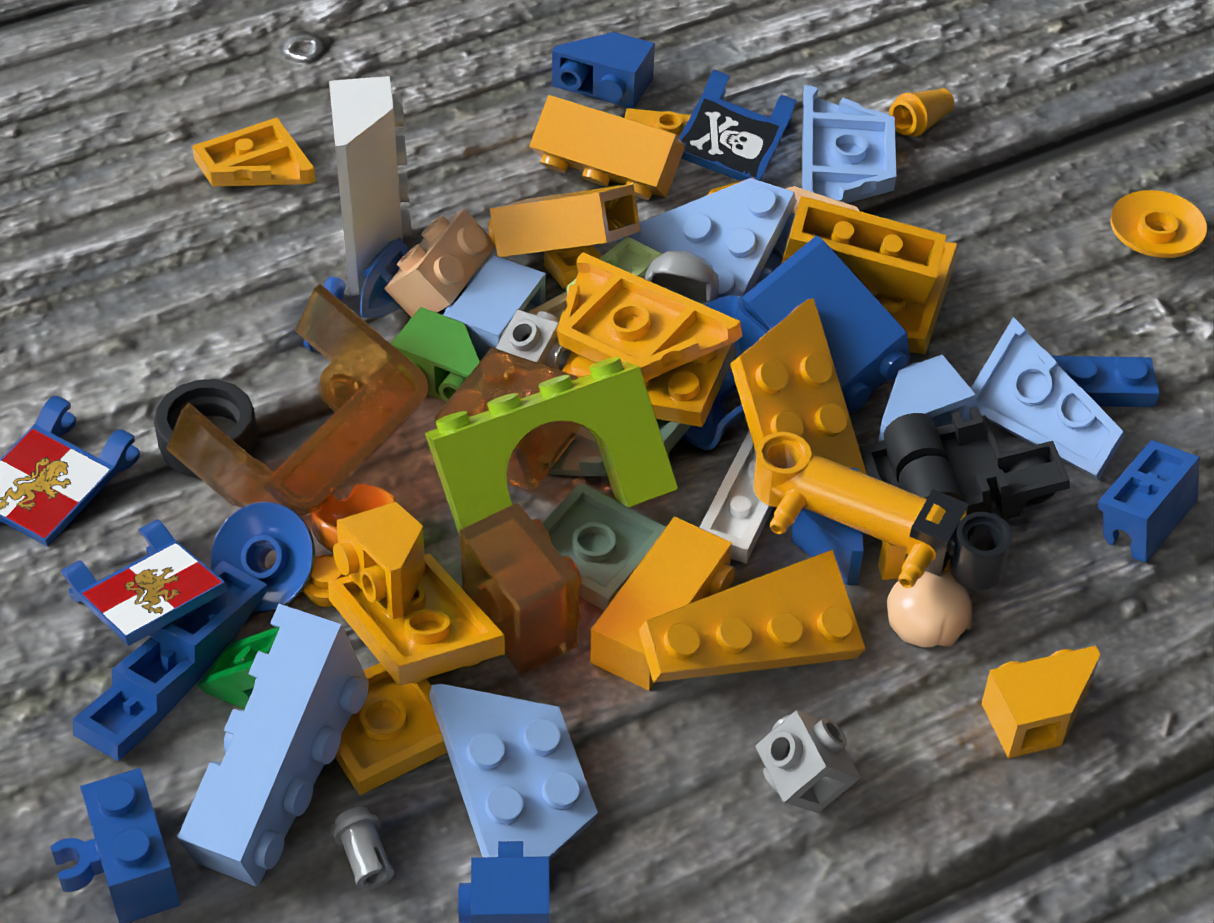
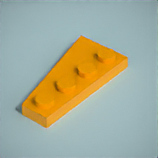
(763, 624)

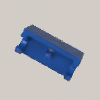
(1150, 498)

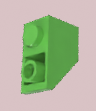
(439, 350)

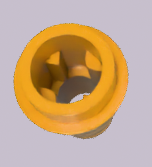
(920, 110)

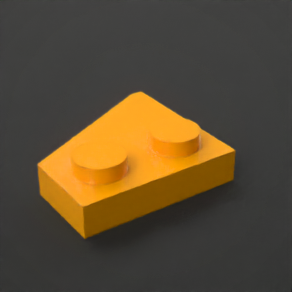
(254, 157)

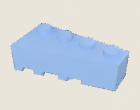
(275, 747)

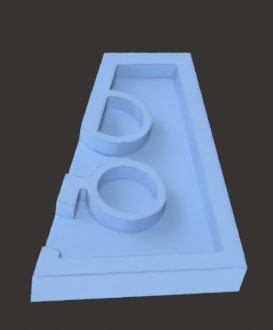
(1039, 403)

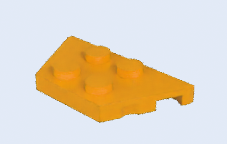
(638, 321)
(793, 388)

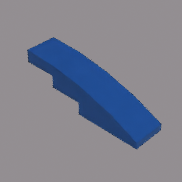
(167, 667)

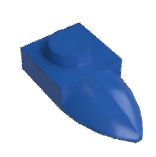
(374, 299)

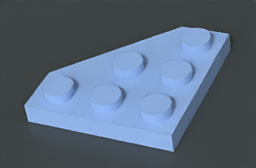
(727, 229)

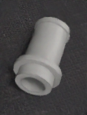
(359, 836)

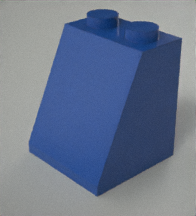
(859, 331)

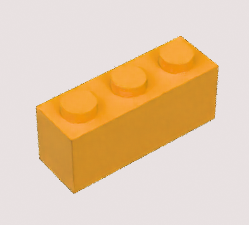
(606, 147)
(878, 250)
(676, 571)

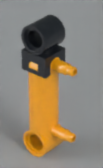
(928, 528)

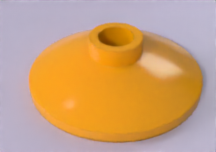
(1158, 223)

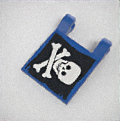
(733, 137)

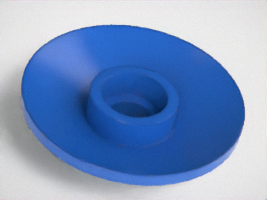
(254, 533)

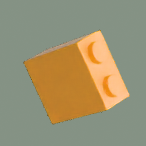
(564, 220)

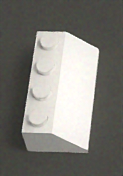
(368, 170)

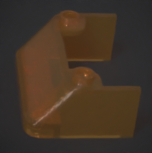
(366, 386)

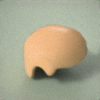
(931, 611)

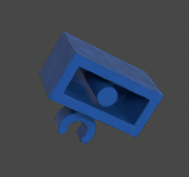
(124, 848)
(506, 888)

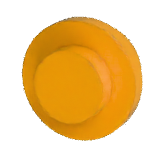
(317, 586)

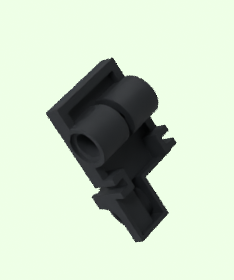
(964, 464)

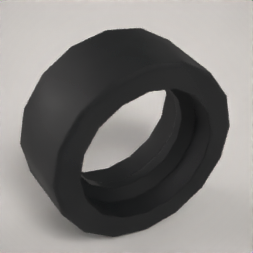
(210, 398)

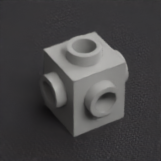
(534, 339)
(807, 761)

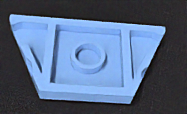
(846, 149)
(514, 770)

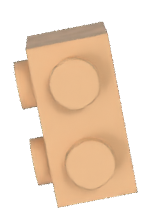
(441, 264)

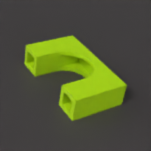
(608, 402)

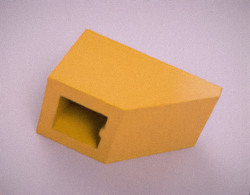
(382, 555)
(1038, 699)

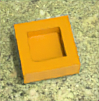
(562, 263)

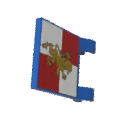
(51, 480)
(149, 590)

